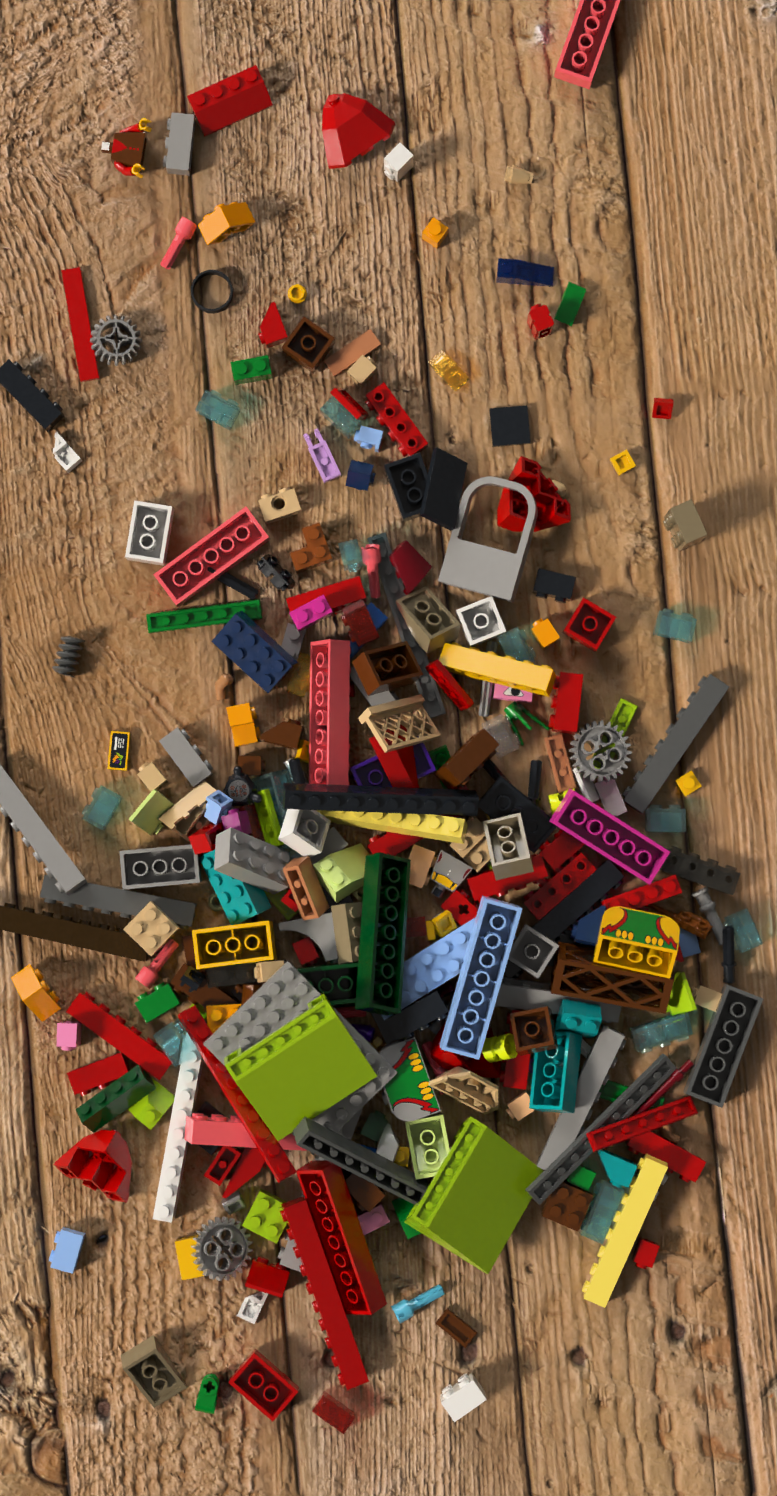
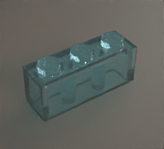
(601, 1211)

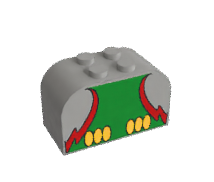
(409, 1089)

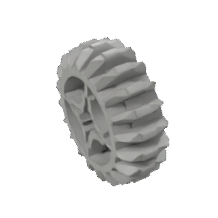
(108, 340)

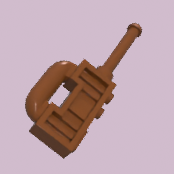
(688, 921)

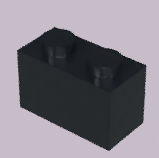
(554, 585)

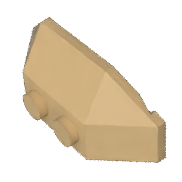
(468, 1089)

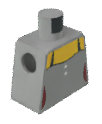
(448, 873)

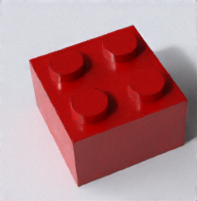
(589, 624)

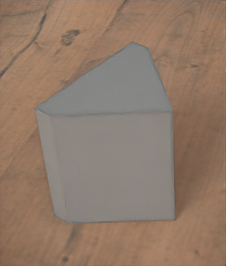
(233, 1203)

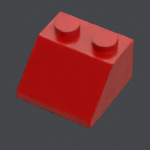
(267, 1277)

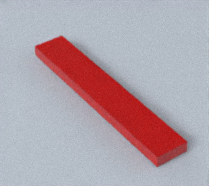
(80, 324)
(641, 1123)

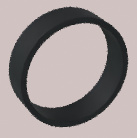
(212, 272)

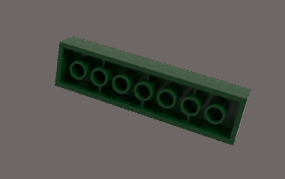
(383, 934)

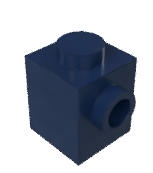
(360, 475)

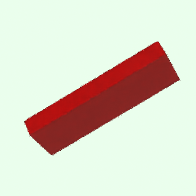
(449, 685)

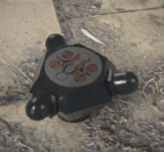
(241, 789)

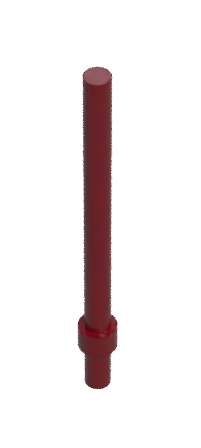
(676, 1076)

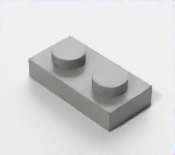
(293, 640)

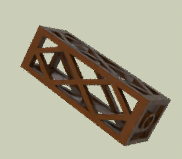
(600, 988)

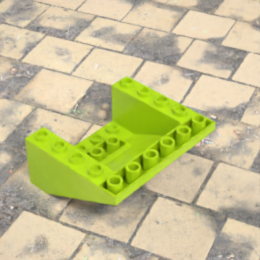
(300, 1068)
(475, 1196)

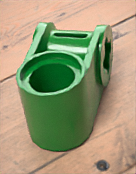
(207, 1396)

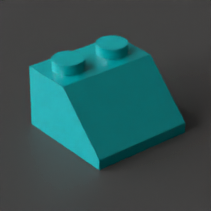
(579, 1018)
(617, 1168)

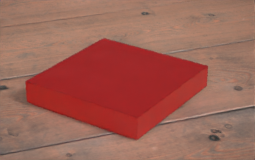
(349, 403)

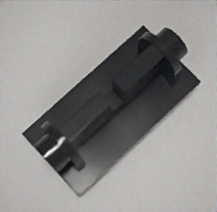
(270, 565)

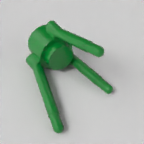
(515, 712)

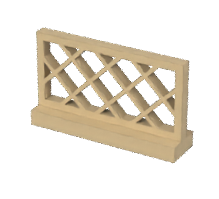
(394, 710)

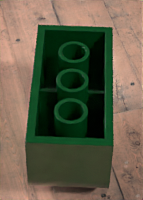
(334, 980)

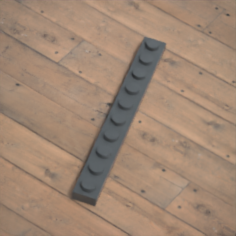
(394, 590)
(617, 1111)

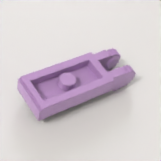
(322, 458)

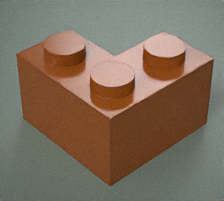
(315, 553)

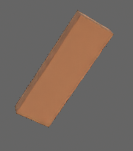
(352, 352)
(560, 763)

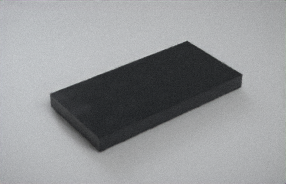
(443, 489)
(505, 799)

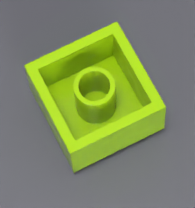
(265, 1216)

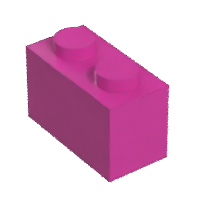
(311, 613)

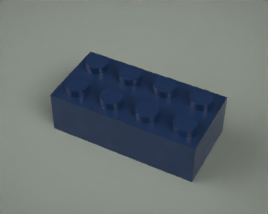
(254, 651)

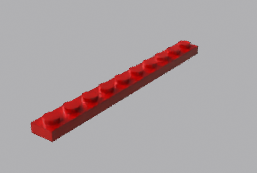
(255, 1126)

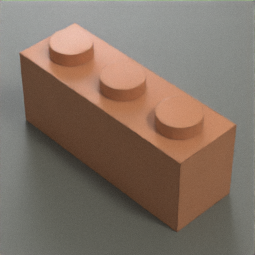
(305, 887)

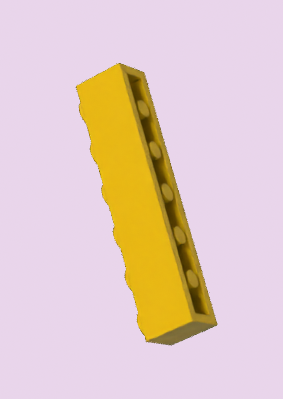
(498, 669)

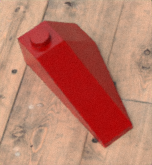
(397, 764)

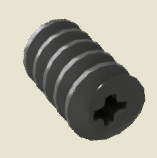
(68, 655)

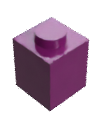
(237, 820)

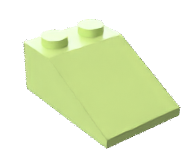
(149, 811)
(342, 871)
(427, 1144)

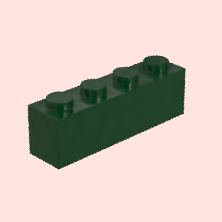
(115, 1098)

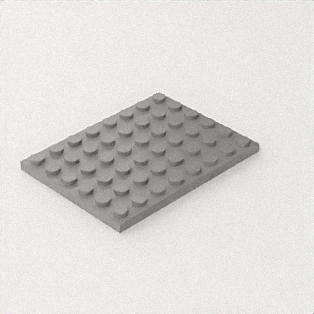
(273, 1006)

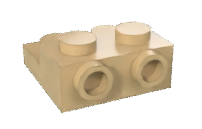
(475, 847)

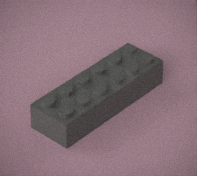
(723, 1046)

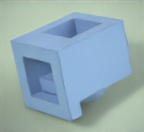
(369, 438)
(217, 806)

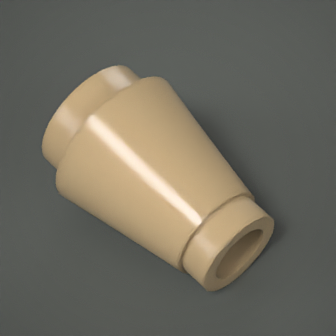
(517, 175)

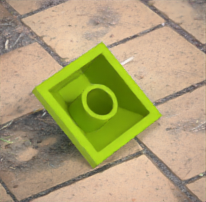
(681, 996)
(153, 1106)

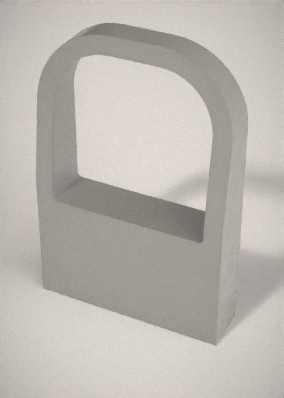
(484, 567)

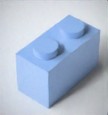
(67, 1250)

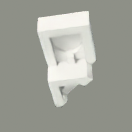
(64, 454)
(388, 1144)
(252, 1306)

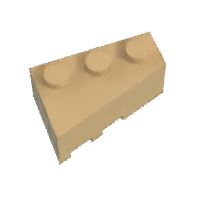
(189, 812)

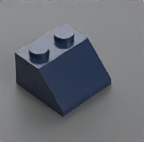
(587, 929)

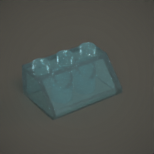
(661, 1032)
(172, 1041)

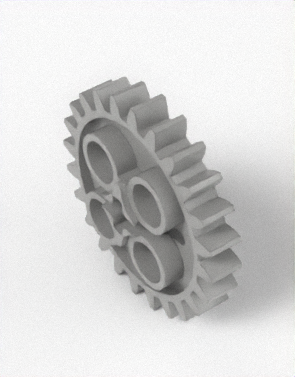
(609, 767)
(209, 1260)

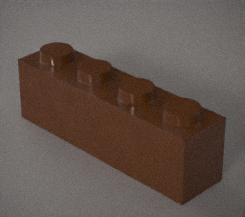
(203, 994)

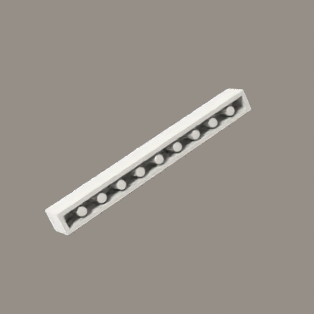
(176, 1145)

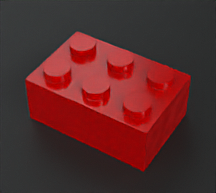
(566, 703)
(264, 1385)

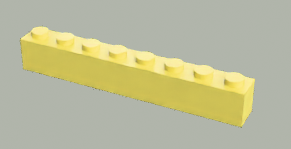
(419, 825)
(625, 1230)

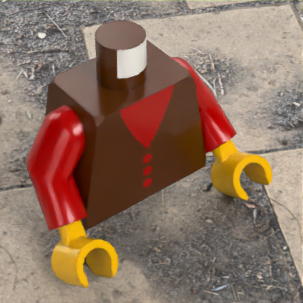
(129, 148)

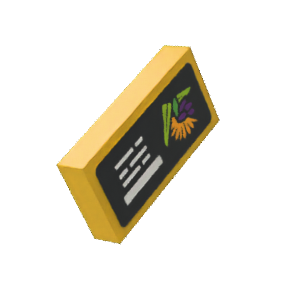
(119, 750)

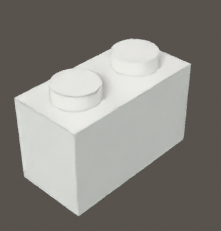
(398, 162)

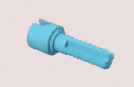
(405, 1309)

